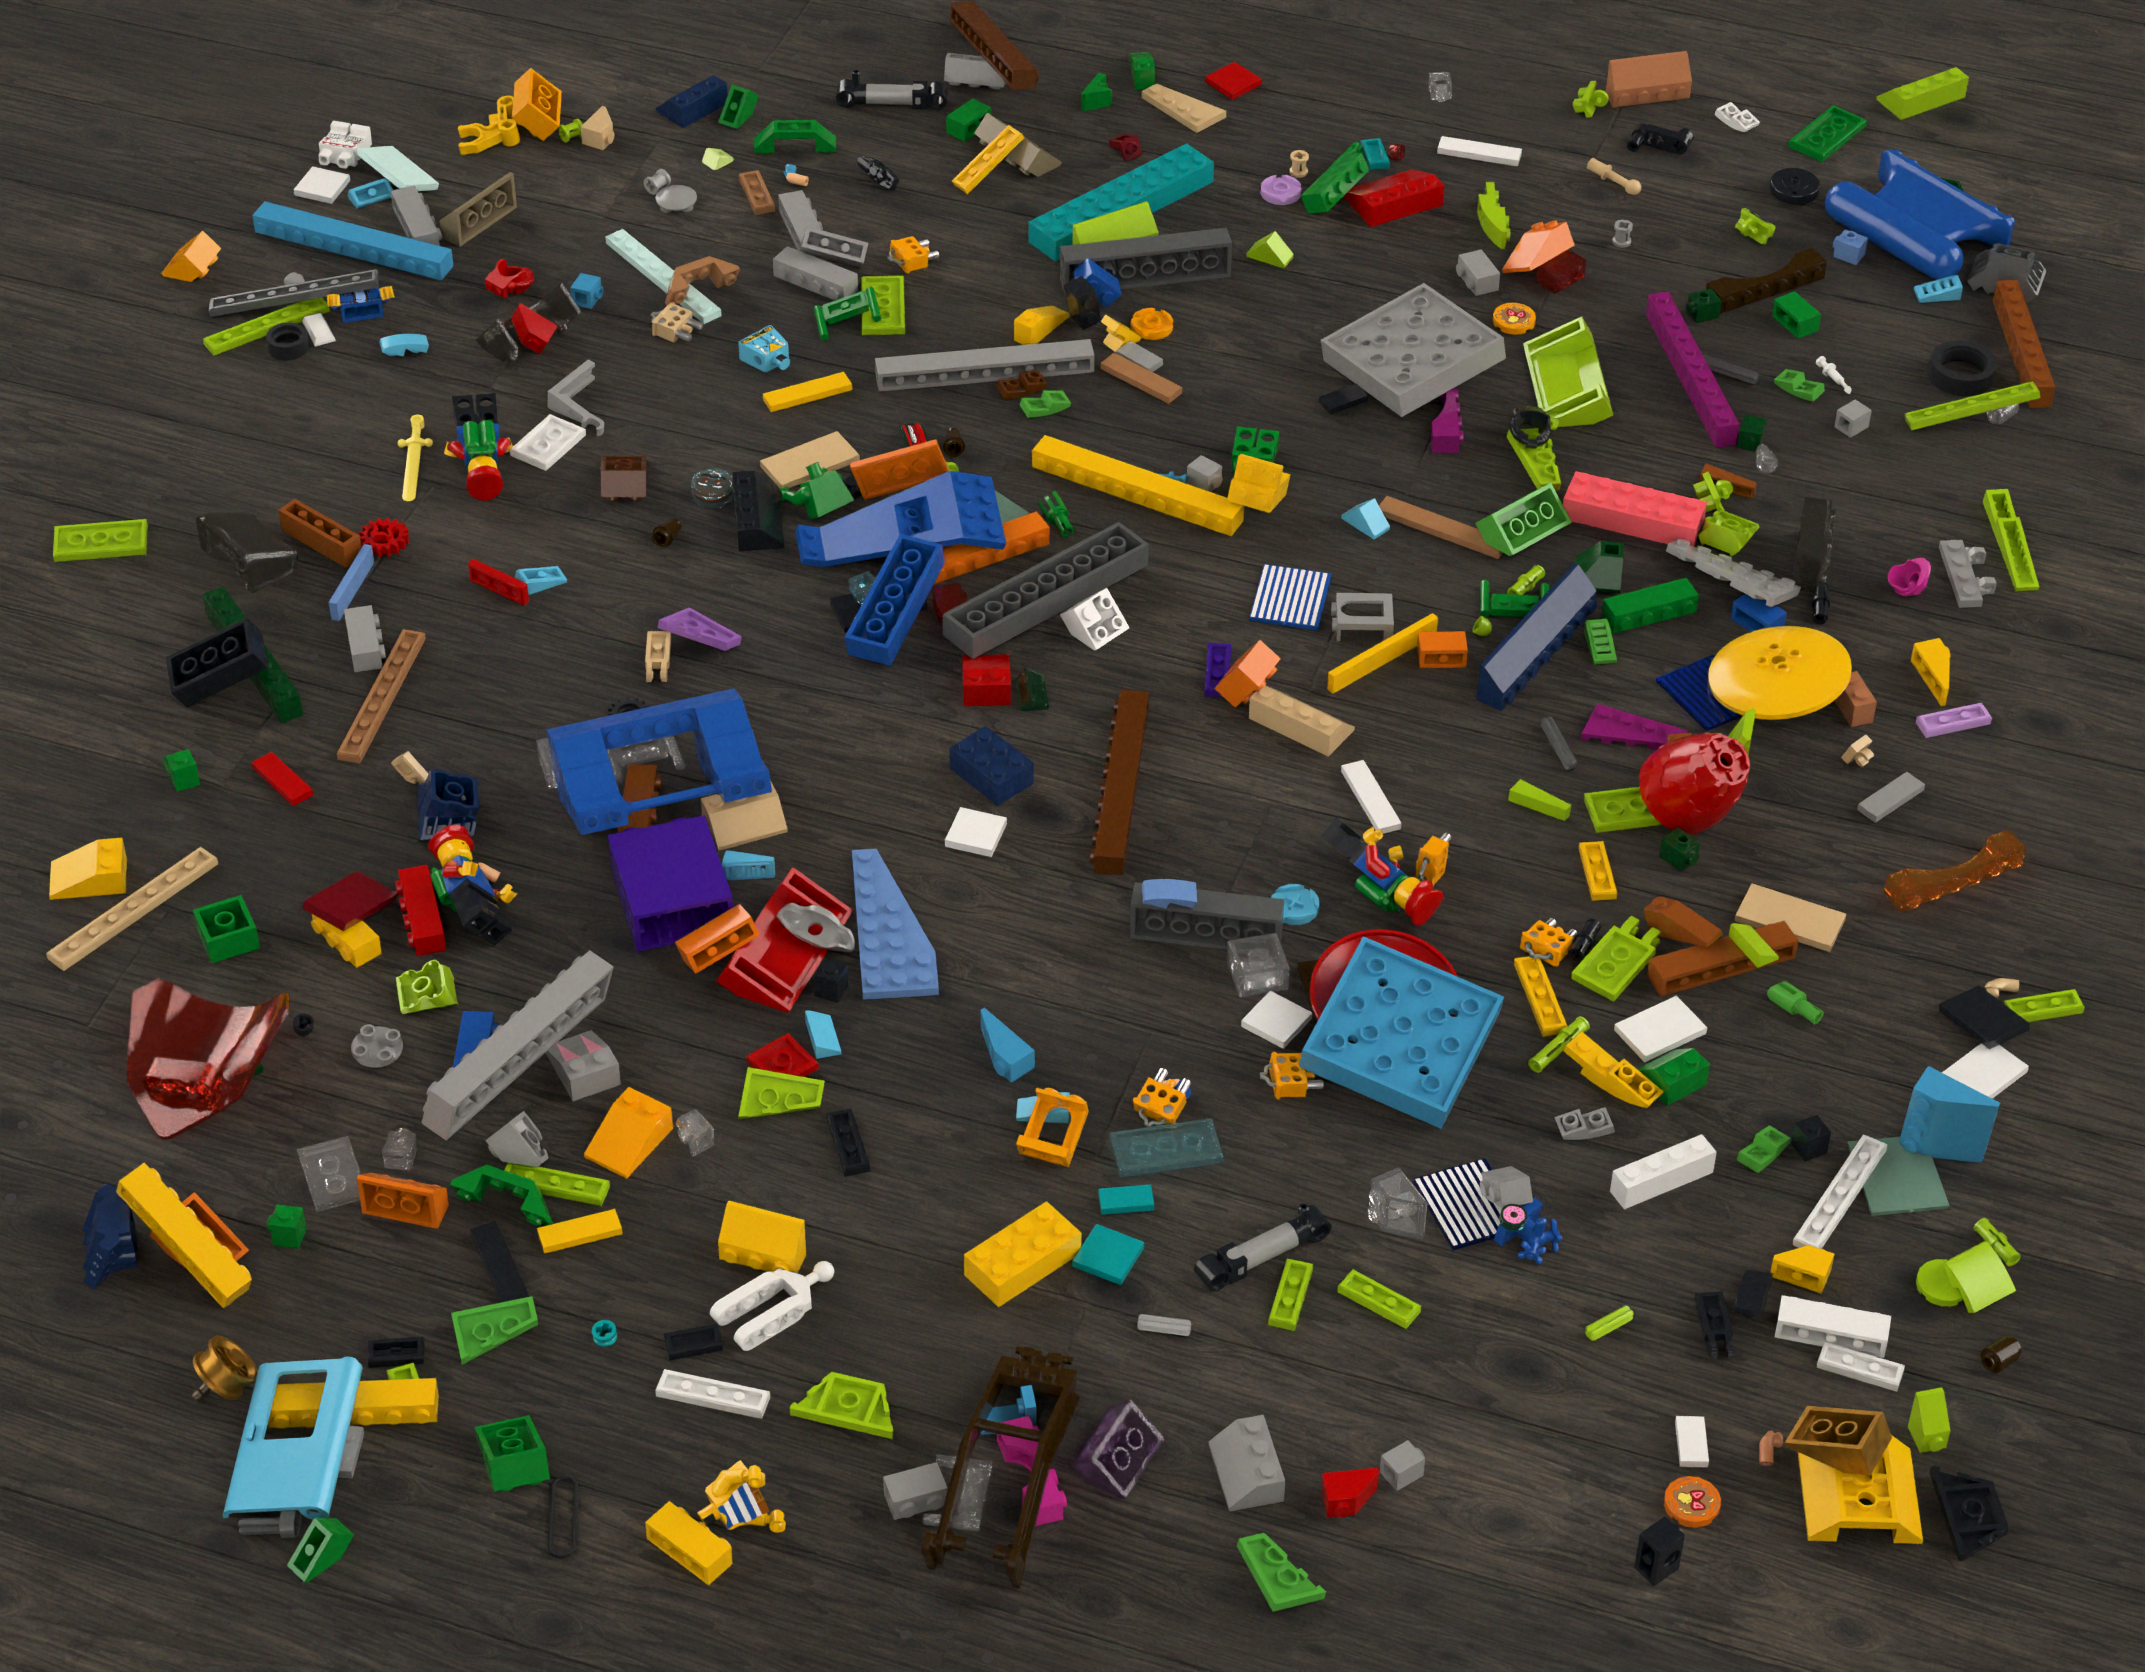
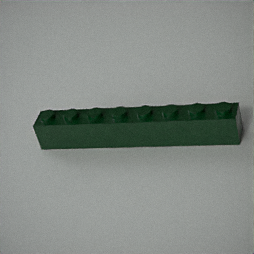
(271, 682)

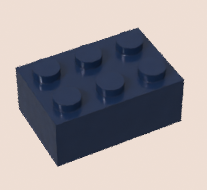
(991, 765)

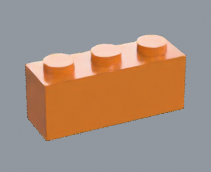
(717, 938)

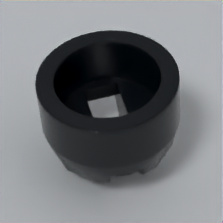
(301, 1022)

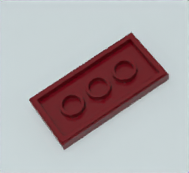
(350, 900)

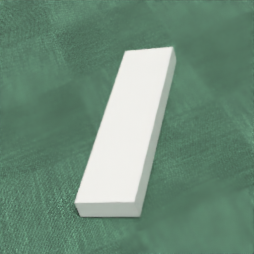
(1479, 151)
(1371, 796)
(713, 1394)

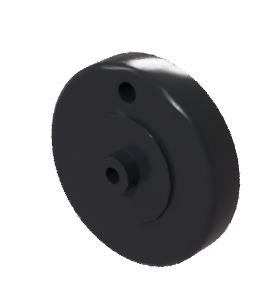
(1794, 186)

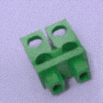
(1261, 450)

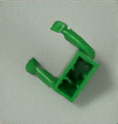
(821, 493)

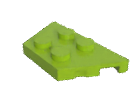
(847, 1404)

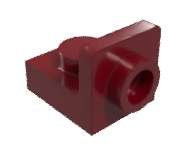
(1128, 145)

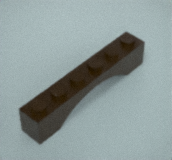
(1801, 270)

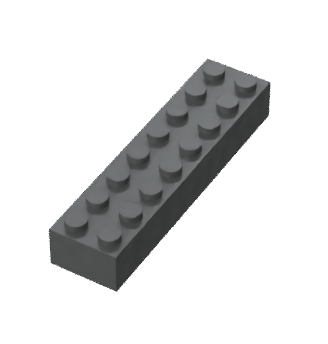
(1155, 258)

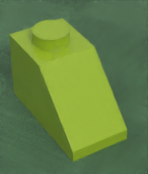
(1929, 1420)

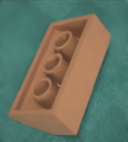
(1649, 79)

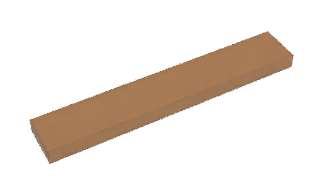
(1436, 525)

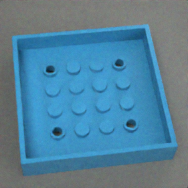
(1401, 1032)

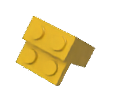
(1258, 483)

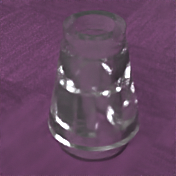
(1765, 459)

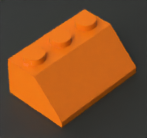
(402, 1199)

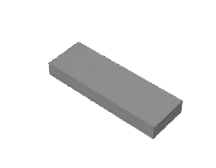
(1891, 797)

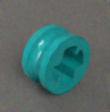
(599, 1328)

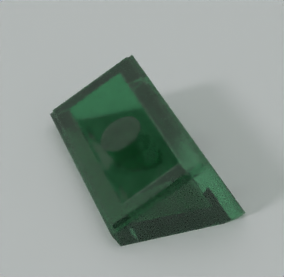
(1031, 691)

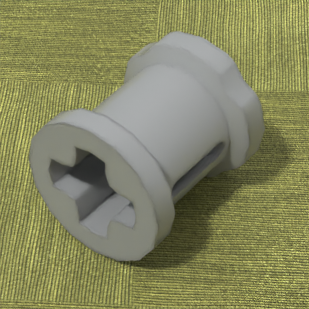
(657, 181)
(1622, 234)

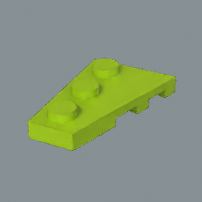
(778, 1093)

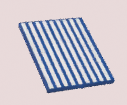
(1290, 597)

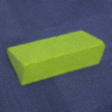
(1752, 944)

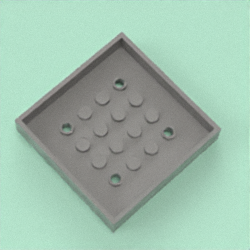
(1413, 349)

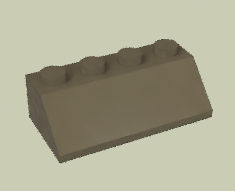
(1026, 154)
(480, 211)

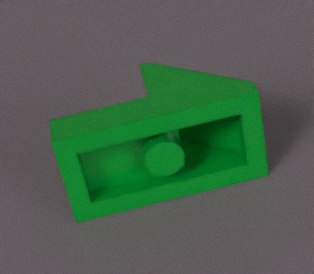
(1096, 94)

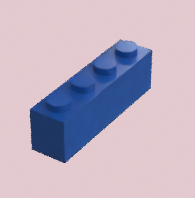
(473, 1028)

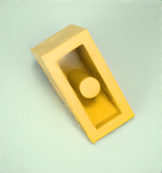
(1804, 1267)

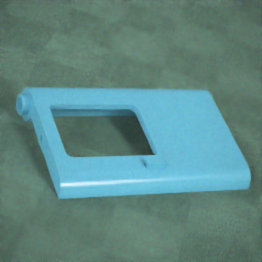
(294, 1470)

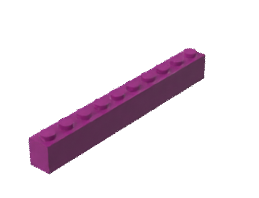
(1692, 369)

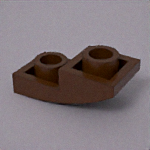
(1025, 385)

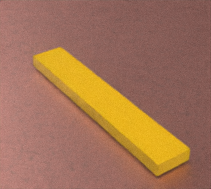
(1379, 654)

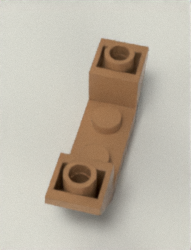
(719, 271)

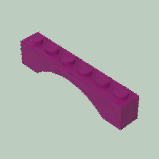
(1446, 427)

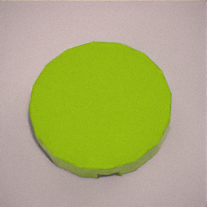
(1935, 1284)

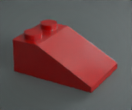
(986, 680)

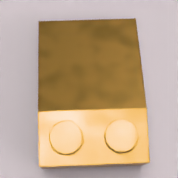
(1841, 1438)

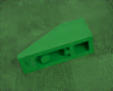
(1142, 70)

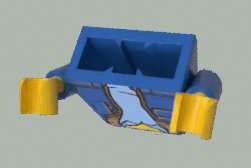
(361, 304)

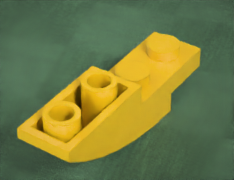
(1615, 1077)

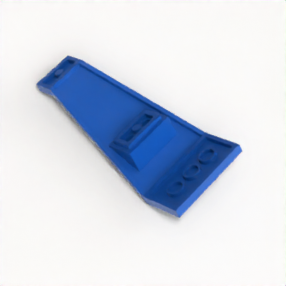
(940, 510)

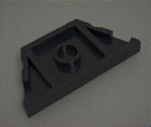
(1970, 1511)

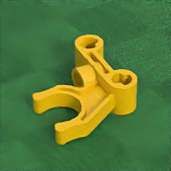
(501, 129)

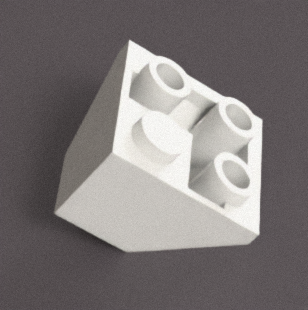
(1095, 620)

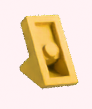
(1118, 334)

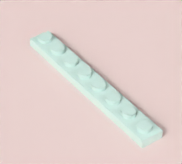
(660, 274)

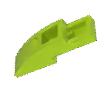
(1493, 217)

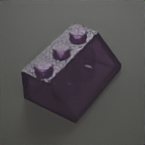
(1117, 1449)

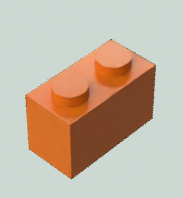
(1442, 649)

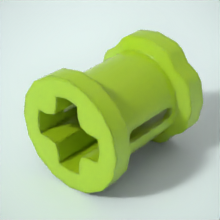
(566, 134)

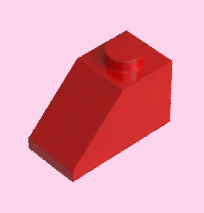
(532, 328)
(1348, 1490)

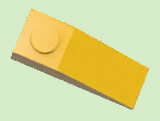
(1037, 324)
(1933, 663)

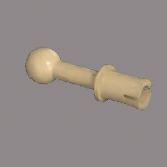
(1631, 186)

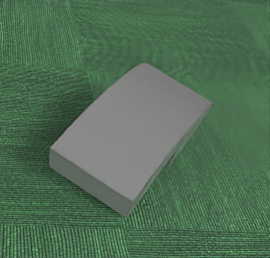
(1586, 1126)

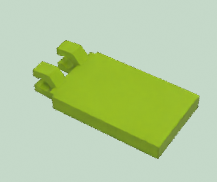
(1617, 959)

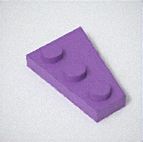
(700, 628)

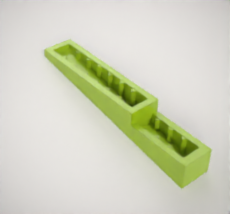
(2010, 539)

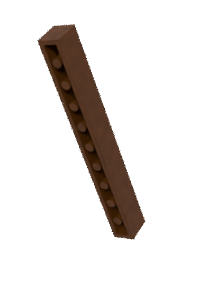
(993, 45)
(1120, 782)

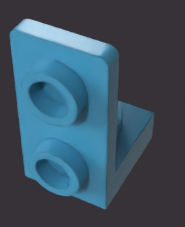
(1024, 1407)

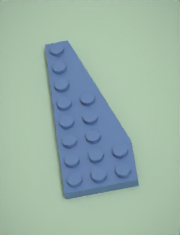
(892, 944)

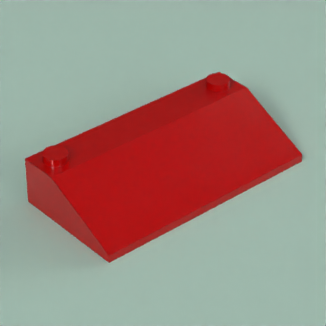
(777, 963)

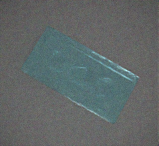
(1166, 1147)

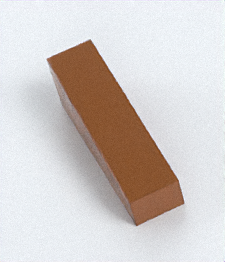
(1741, 485)

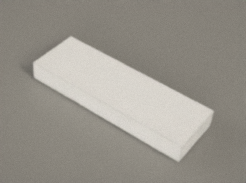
(1860, 1366)

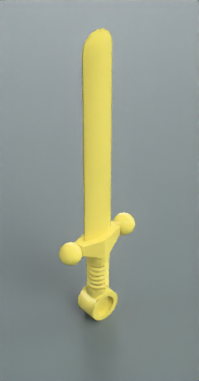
(413, 457)

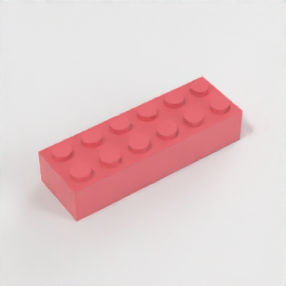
(1633, 509)

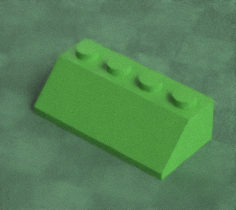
(1524, 521)

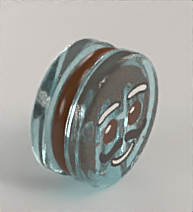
(712, 488)

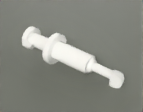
(1829, 370)

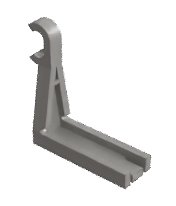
(560, 397)

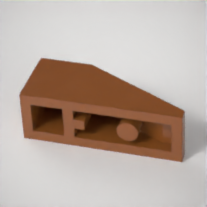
(1680, 922)

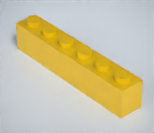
(184, 1235)
(374, 1404)

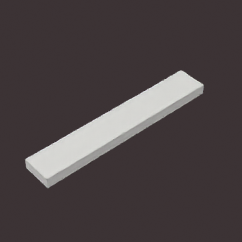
(1840, 1193)

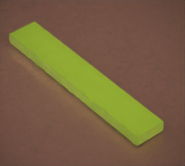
(260, 326)
(1972, 405)

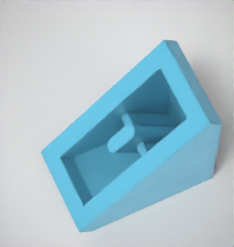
(1367, 518)

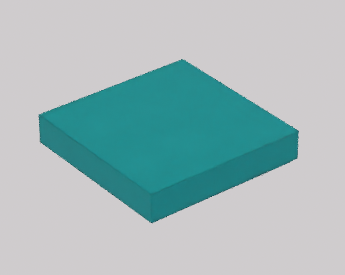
(1108, 1254)

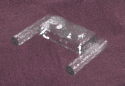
(643, 753)
(972, 1496)

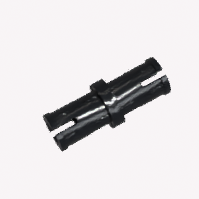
(1820, 602)
(1584, 939)

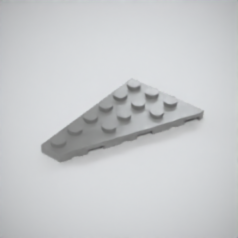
(1742, 576)

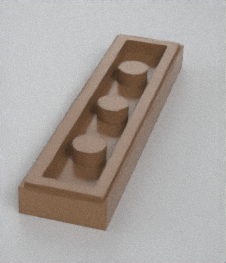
(1141, 378)

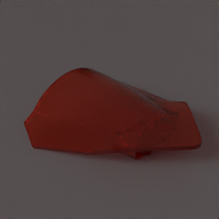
(194, 1054)

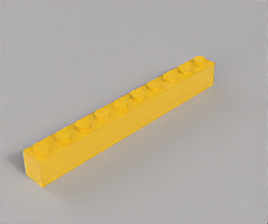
(1137, 485)

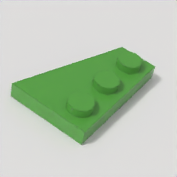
(492, 1325)
(1275, 1575)

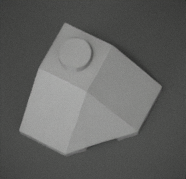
(518, 1142)

